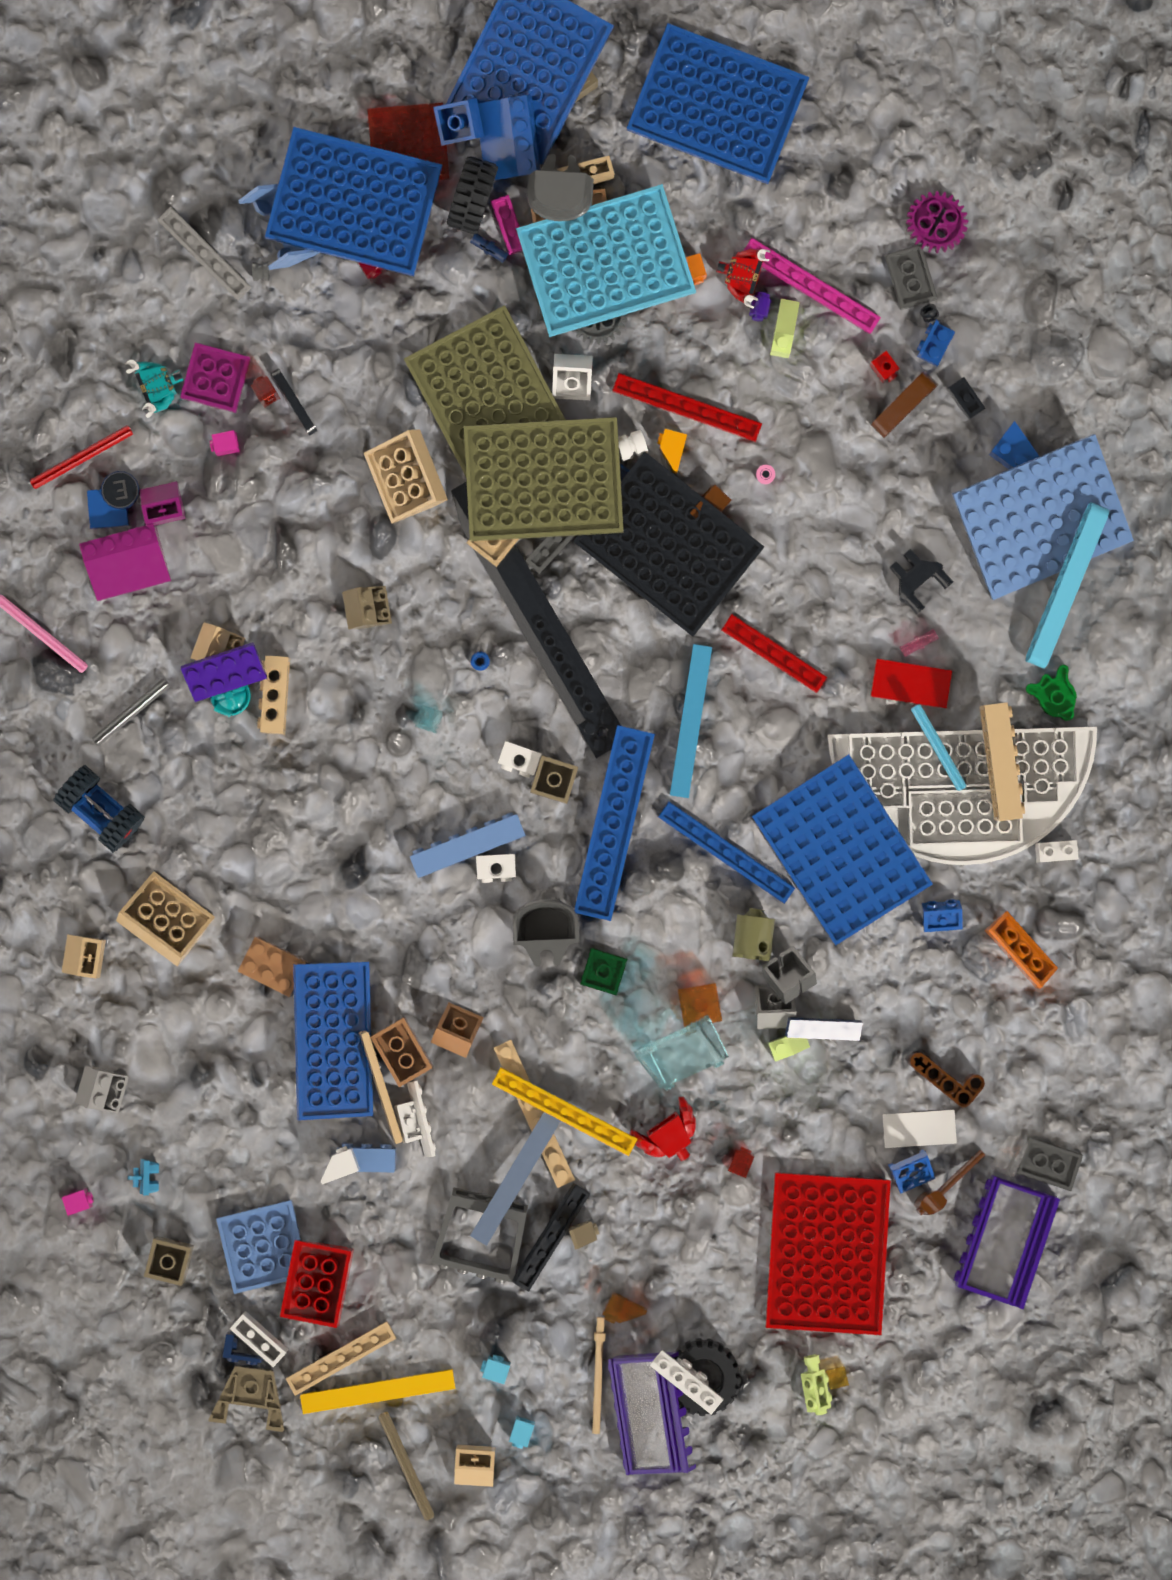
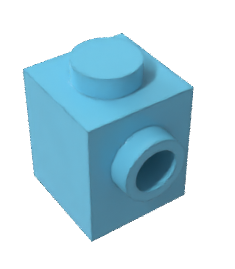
(495, 1369)

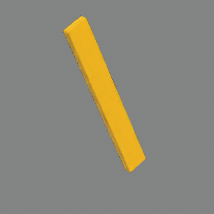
(564, 1111)
(377, 1391)

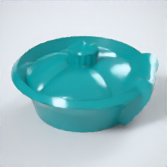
(231, 702)

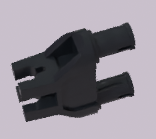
(916, 576)

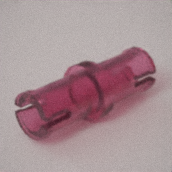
(918, 642)

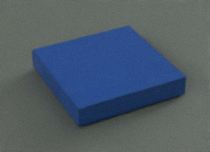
(103, 515)

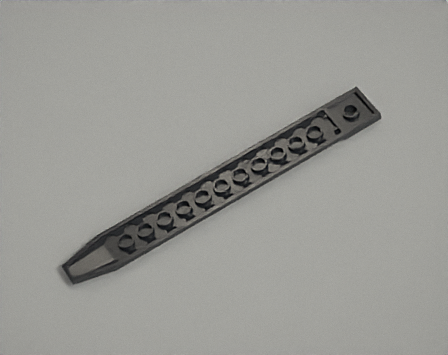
(548, 640)

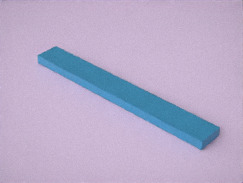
(691, 721)

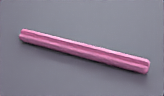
(42, 634)

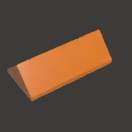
(1021, 950)

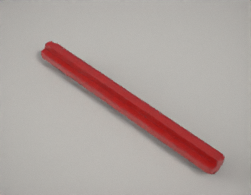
(81, 457)

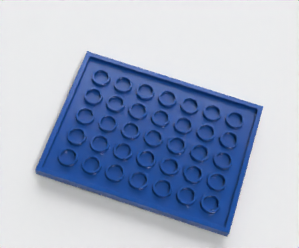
(536, 52)
(717, 103)
(353, 201)

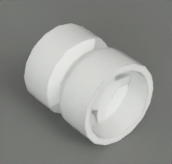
(632, 445)

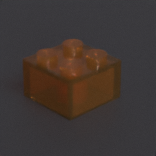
(698, 1002)

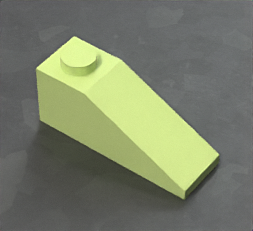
(785, 328)

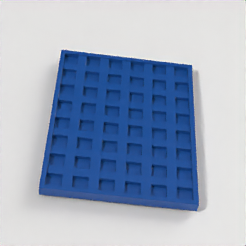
(842, 849)

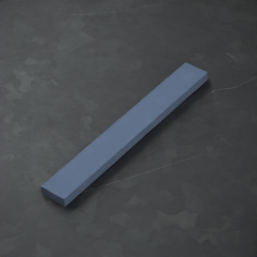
(515, 1178)

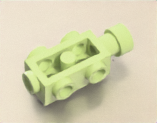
(815, 1386)

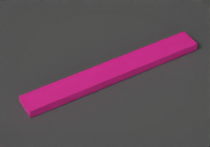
(816, 289)

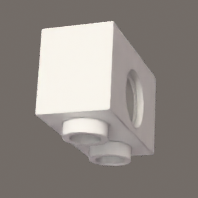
(531, 757)
(1056, 851)
(484, 867)

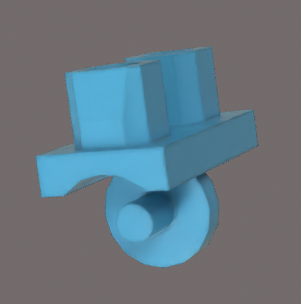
(146, 1167)

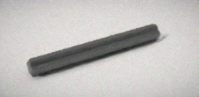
(131, 711)

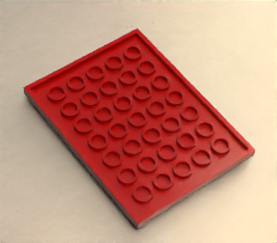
(828, 1253)

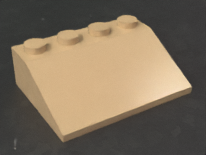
(405, 475)
(165, 918)

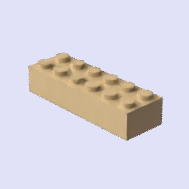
(1001, 761)

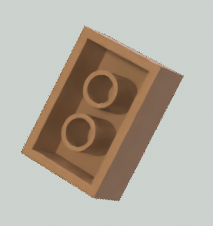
(270, 965)
(402, 1052)

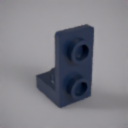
(232, 1343)

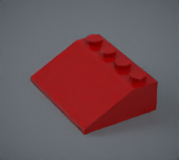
(317, 1283)

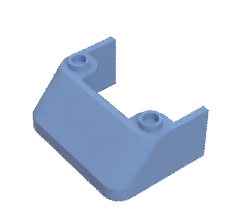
(263, 201)

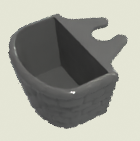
(560, 193)
(545, 926)

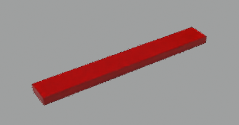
(687, 407)

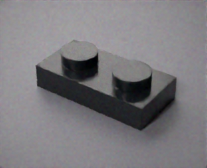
(966, 398)

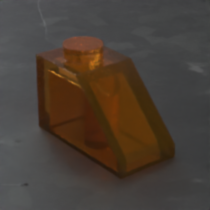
(622, 1309)

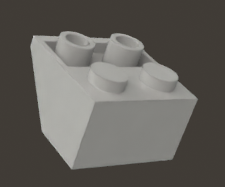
(101, 1089)

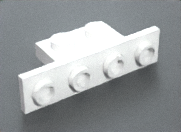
(413, 1120)
(686, 1379)

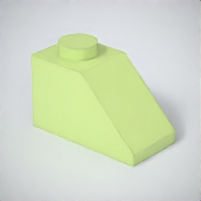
(785, 1047)

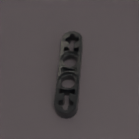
(294, 402)

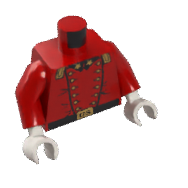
(743, 274)

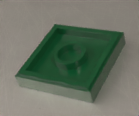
(603, 971)

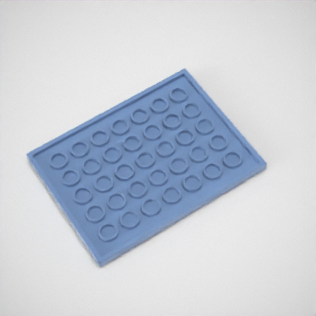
(1030, 514)

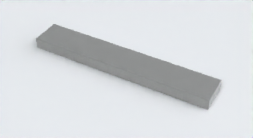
(204, 253)

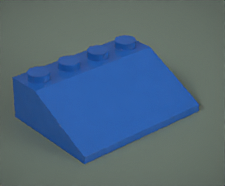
(510, 136)

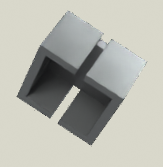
(792, 977)

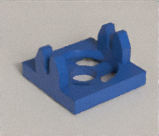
(923, 1176)

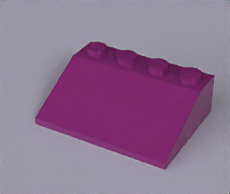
(125, 562)

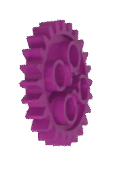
(951, 230)

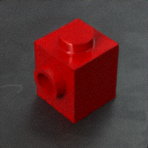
(885, 367)

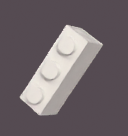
(259, 1339)

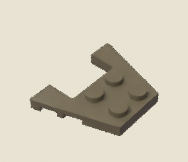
(250, 1388)

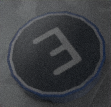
(120, 490)

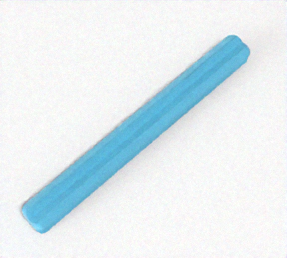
(938, 747)

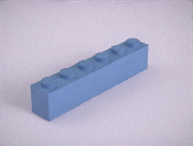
(467, 846)

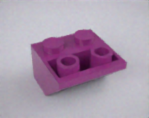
(162, 504)

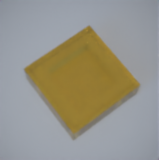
(837, 1377)

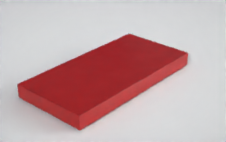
(911, 683)

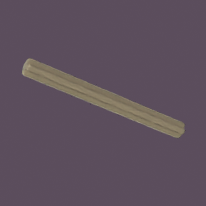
(406, 1466)

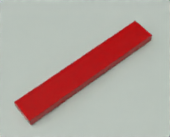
(773, 653)

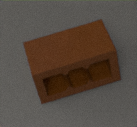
(714, 496)

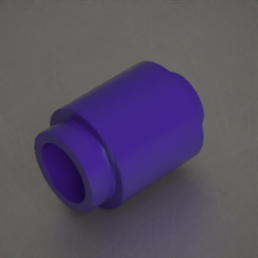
(761, 307)

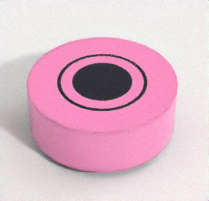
(765, 474)

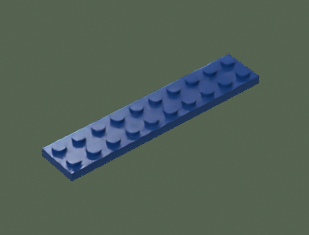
(614, 823)

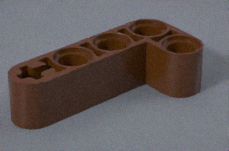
(904, 404)
(942, 1076)

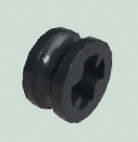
(929, 313)

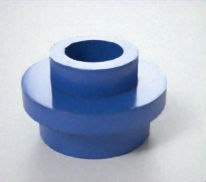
(475, 656)

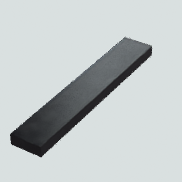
(550, 1237)

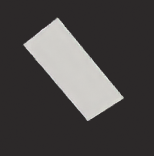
(919, 1128)

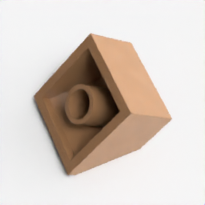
(457, 1029)

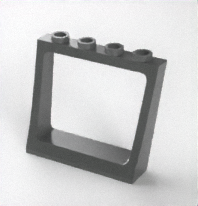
(479, 1203)

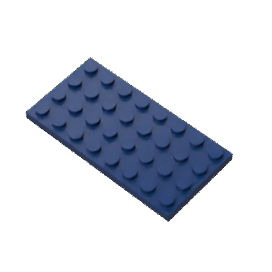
(329, 1052)

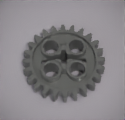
(604, 332)

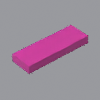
(507, 222)

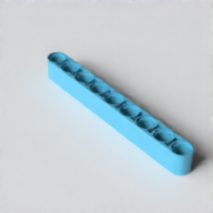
(1067, 585)

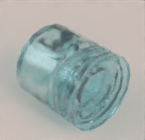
(429, 719)

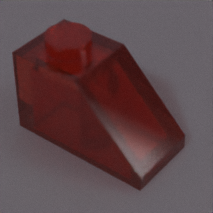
(265, 391)

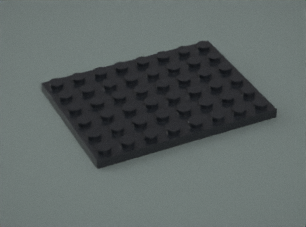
(668, 554)

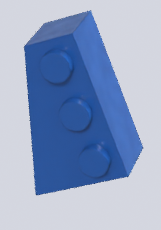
(1013, 448)

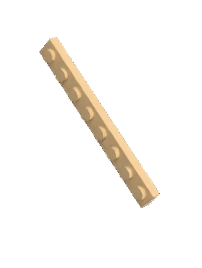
(552, 1153)

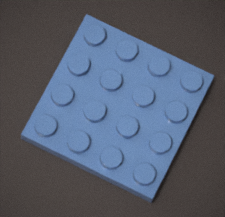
(259, 1245)

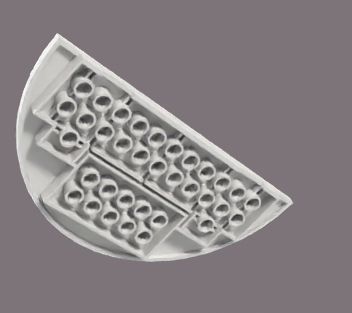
(960, 824)

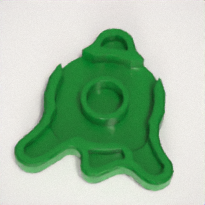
(1055, 695)

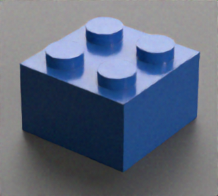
(459, 121)

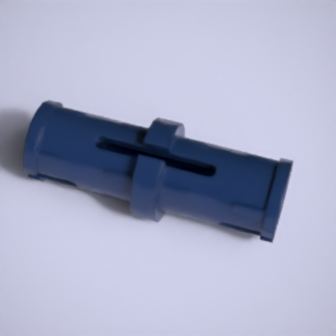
(489, 247)

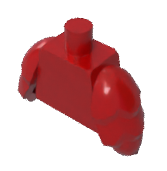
(669, 1135)

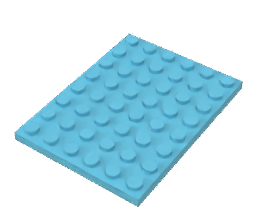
(606, 261)

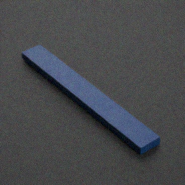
(726, 852)

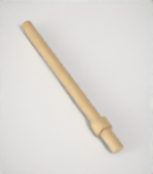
(599, 1337)

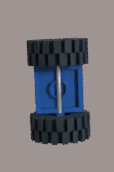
(98, 809)

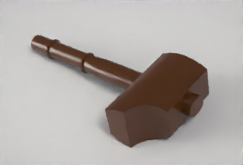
(933, 1200)

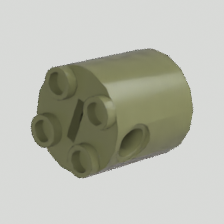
(753, 935)

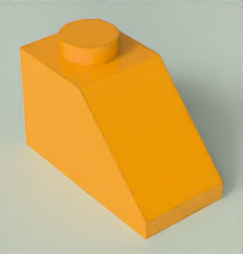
(671, 447)

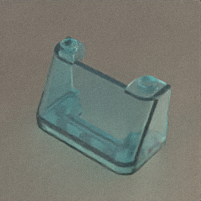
(682, 1053)

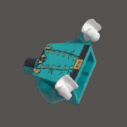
(155, 384)

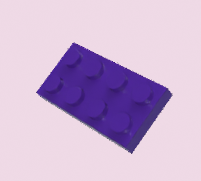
(224, 672)

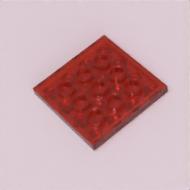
(410, 132)

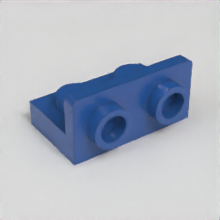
(935, 344)
(942, 916)

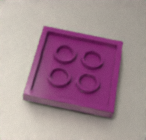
(215, 377)

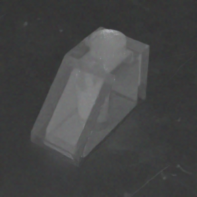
(1010, 1155)

